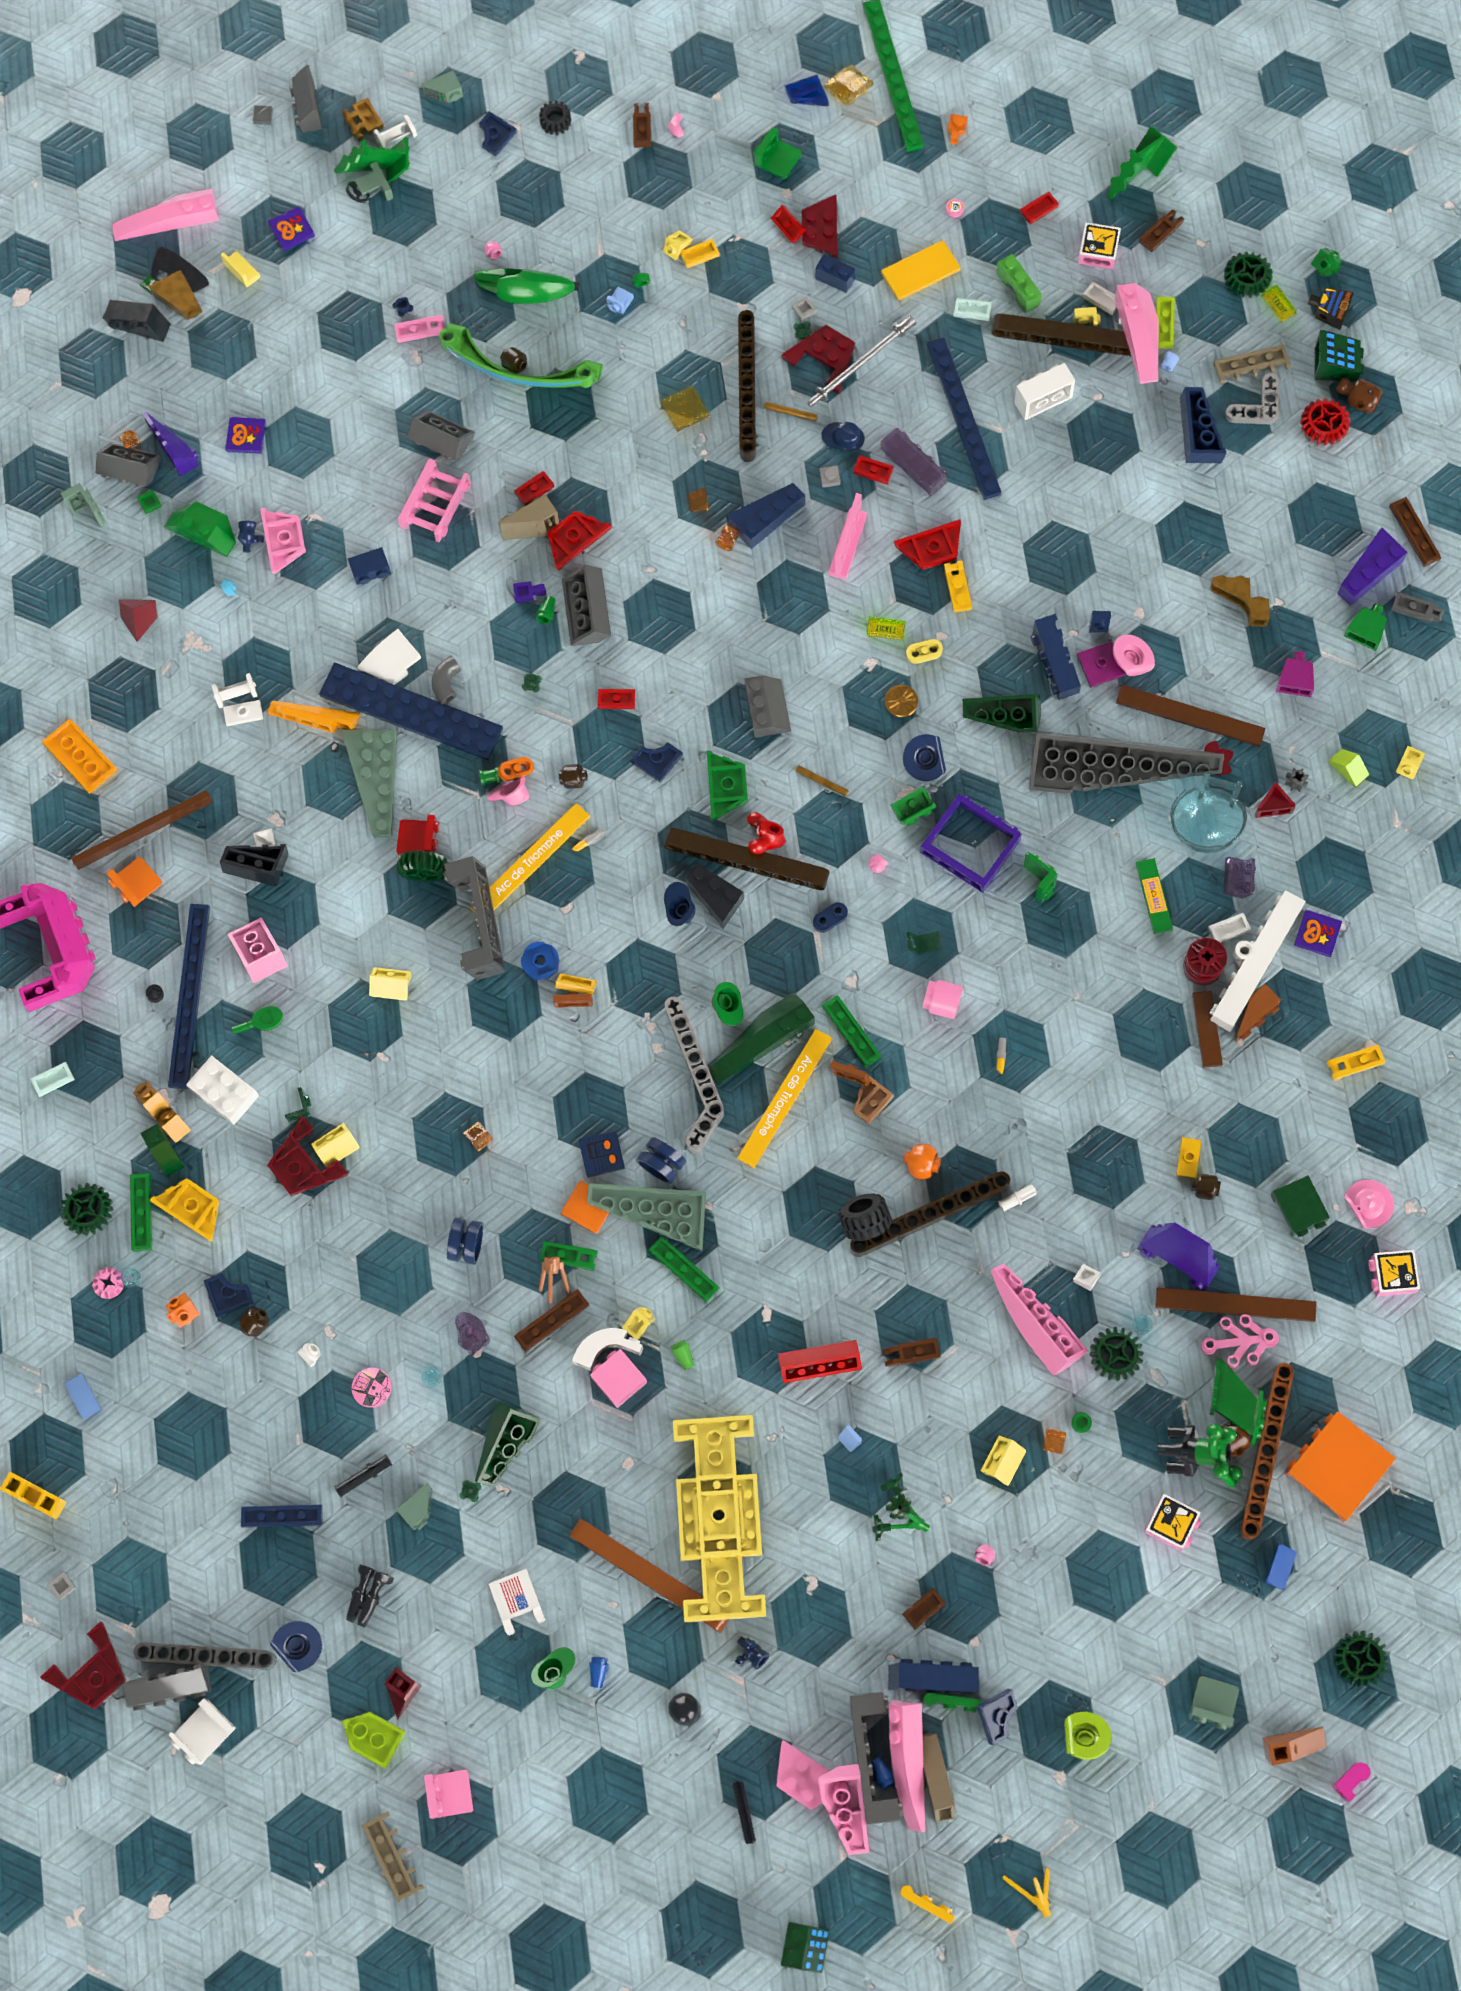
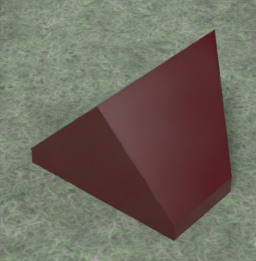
(138, 615)
(1275, 803)
(401, 1690)

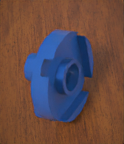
(538, 971)

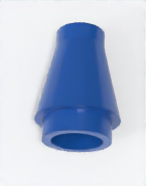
(598, 1671)
(883, 1774)

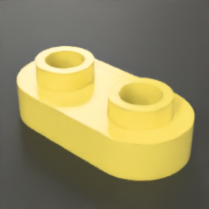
(923, 650)

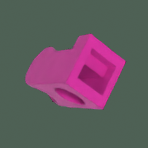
(1350, 1779)

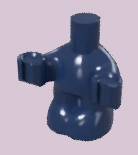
(247, 535)
(751, 1652)

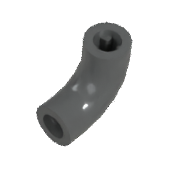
(441, 680)

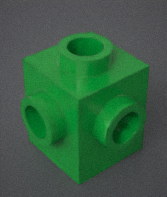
(1327, 262)

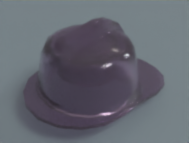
(472, 1333)

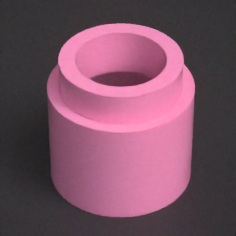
(943, 998)

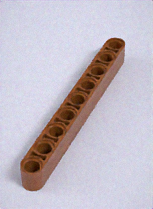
(1263, 1460)
(637, 1567)

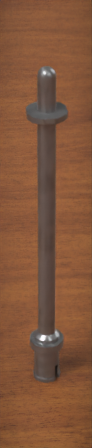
(898, 331)

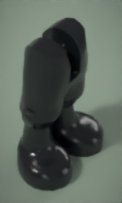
(365, 1601)

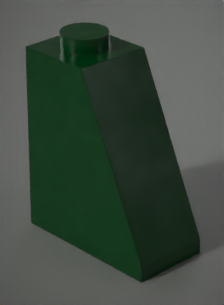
(162, 1149)

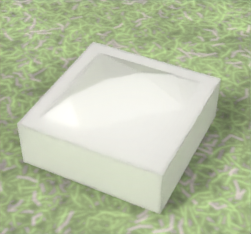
(264, 837)
(1086, 1277)

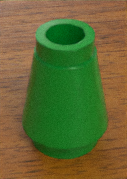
(546, 610)

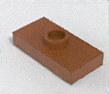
(573, 999)
(850, 1072)

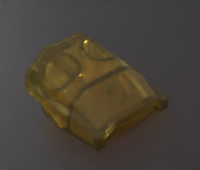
(848, 85)

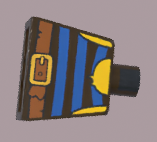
(1331, 306)

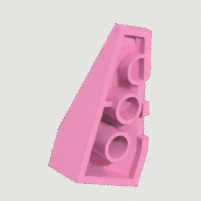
(844, 1802)

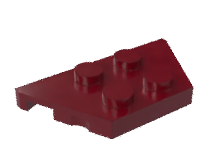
(821, 226)

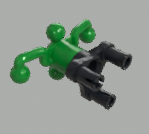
(1202, 1451)

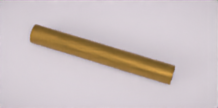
(791, 411)
(821, 780)

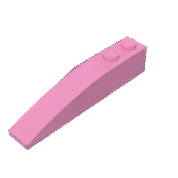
(171, 214)
(907, 1760)

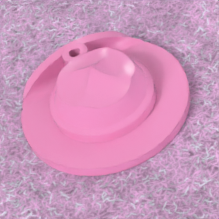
(1133, 655)
(1370, 1203)

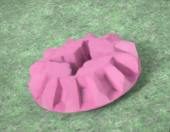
(111, 1291)

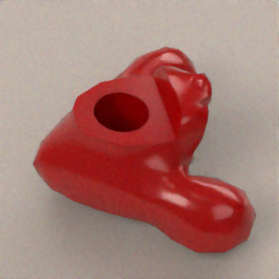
(770, 834)

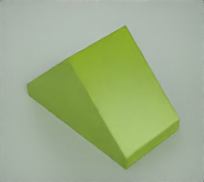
(1350, 766)

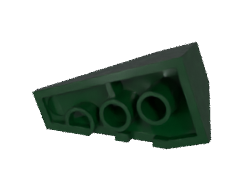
(1010, 712)
(505, 1436)

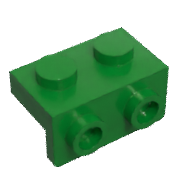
(913, 806)

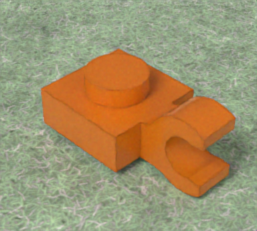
(957, 126)

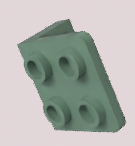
(78, 499)
(1214, 1702)

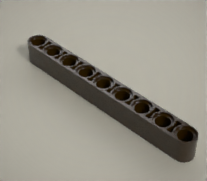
(1060, 334)
(747, 393)
(743, 859)
(940, 1213)

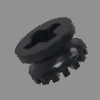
(159, 996)

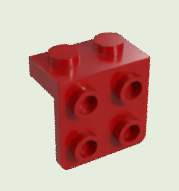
(418, 835)

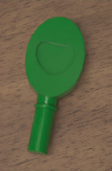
(263, 1020)

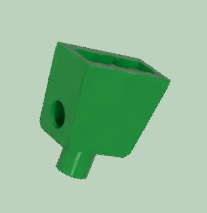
(1367, 627)

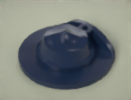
(924, 757)
(297, 1645)

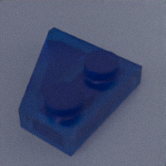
(807, 92)

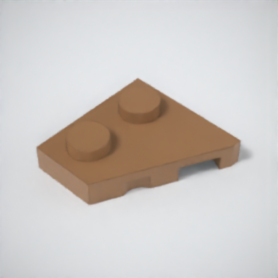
(871, 1101)

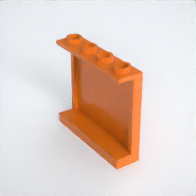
(1340, 1465)

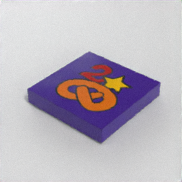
(291, 228)
(245, 435)
(1318, 933)

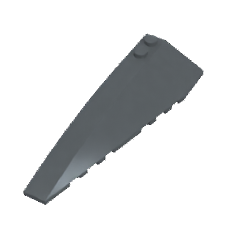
(1089, 763)

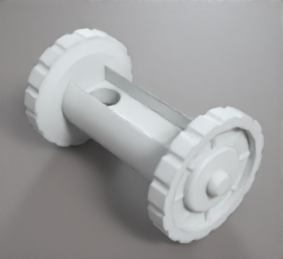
(395, 133)
(234, 690)

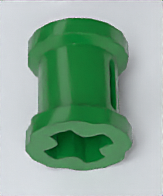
(489, 776)

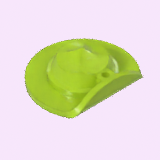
(1086, 1735)

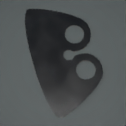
(172, 263)

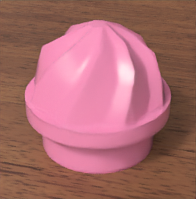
(493, 250)
(877, 863)
(985, 1555)

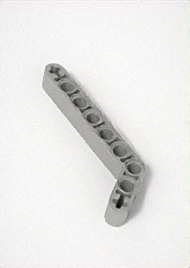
(694, 1069)

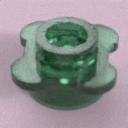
(802, 334)
(531, 678)
(467, 1485)

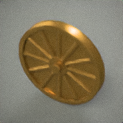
(901, 700)

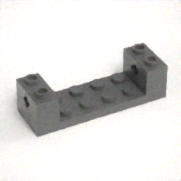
(488, 959)
(862, 1707)

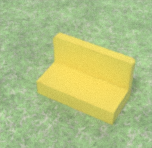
(240, 268)
(389, 983)
(335, 1145)
(1003, 1460)

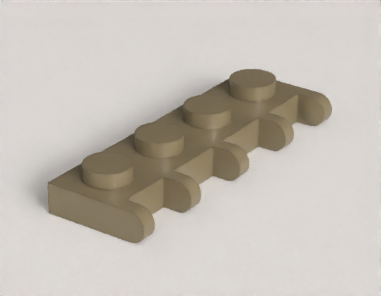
(1251, 362)
(390, 1858)

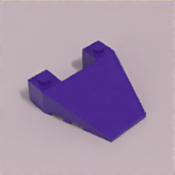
(1181, 1250)

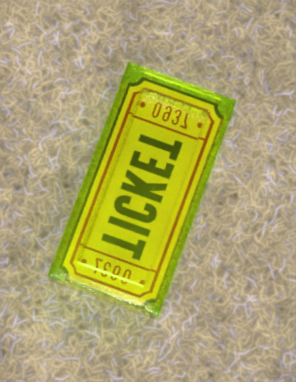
(1279, 303)
(886, 628)

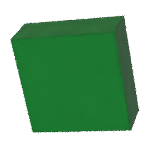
(149, 501)

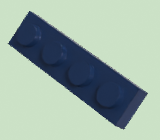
(281, 1516)

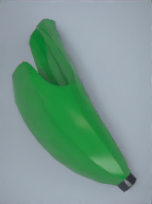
(525, 286)

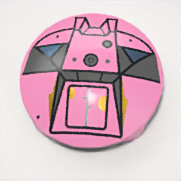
(371, 1387)

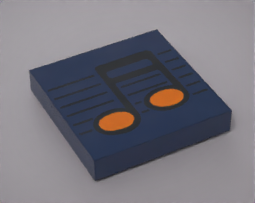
(601, 1154)

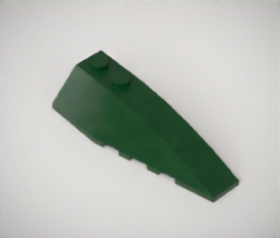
(762, 1036)

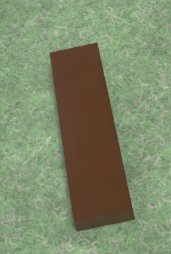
(1415, 532)
(1207, 1030)
(551, 1320)

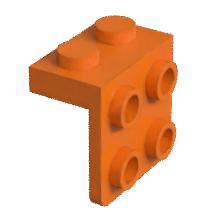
(134, 881)

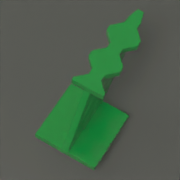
(1152, 152)
(393, 160)
(1236, 1401)

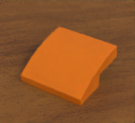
(582, 1213)

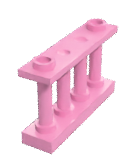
(424, 487)

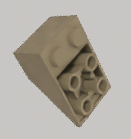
(530, 520)

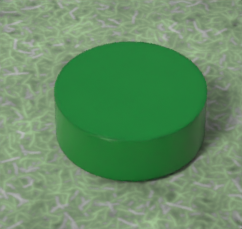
(641, 279)
(1081, 1422)

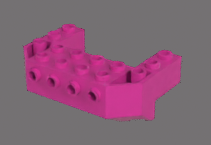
(63, 938)

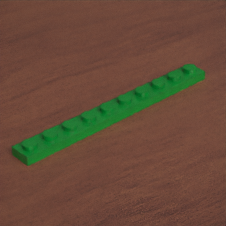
(893, 75)

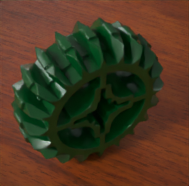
(1245, 280)
(421, 866)
(81, 1215)
(1123, 1359)
(1368, 1642)

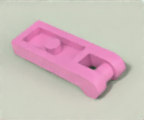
(419, 328)

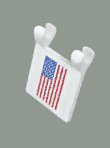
(514, 1597)

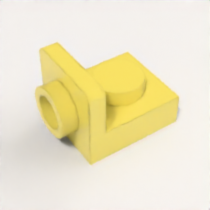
(676, 243)
(1086, 315)
(1410, 762)
(638, 1322)

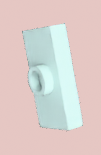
(972, 309)
(52, 1079)

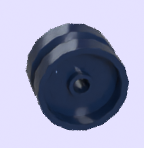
(661, 1160)
(465, 1241)

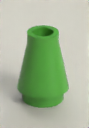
(683, 1354)

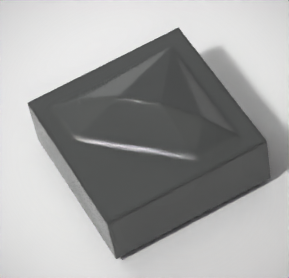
(262, 115)

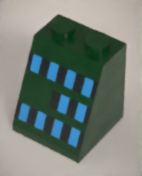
(1337, 357)
(805, 1947)

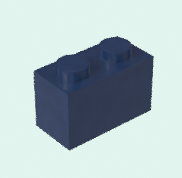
(835, 273)
(369, 566)

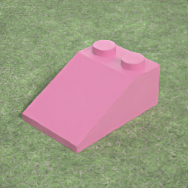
(257, 950)

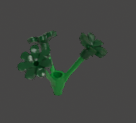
(898, 1508)

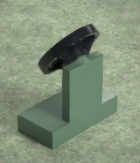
(368, 183)

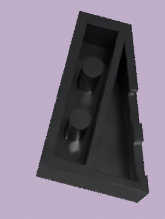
(137, 318)
(255, 863)
(715, 893)

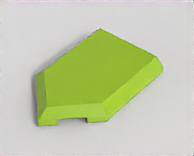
(373, 1737)

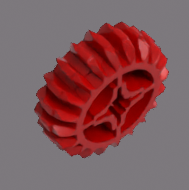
(1321, 427)

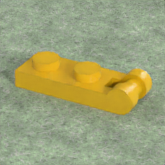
(957, 587)
(1356, 1062)
(926, 1903)

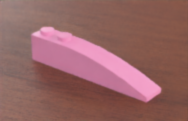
(1140, 329)
(1045, 1334)

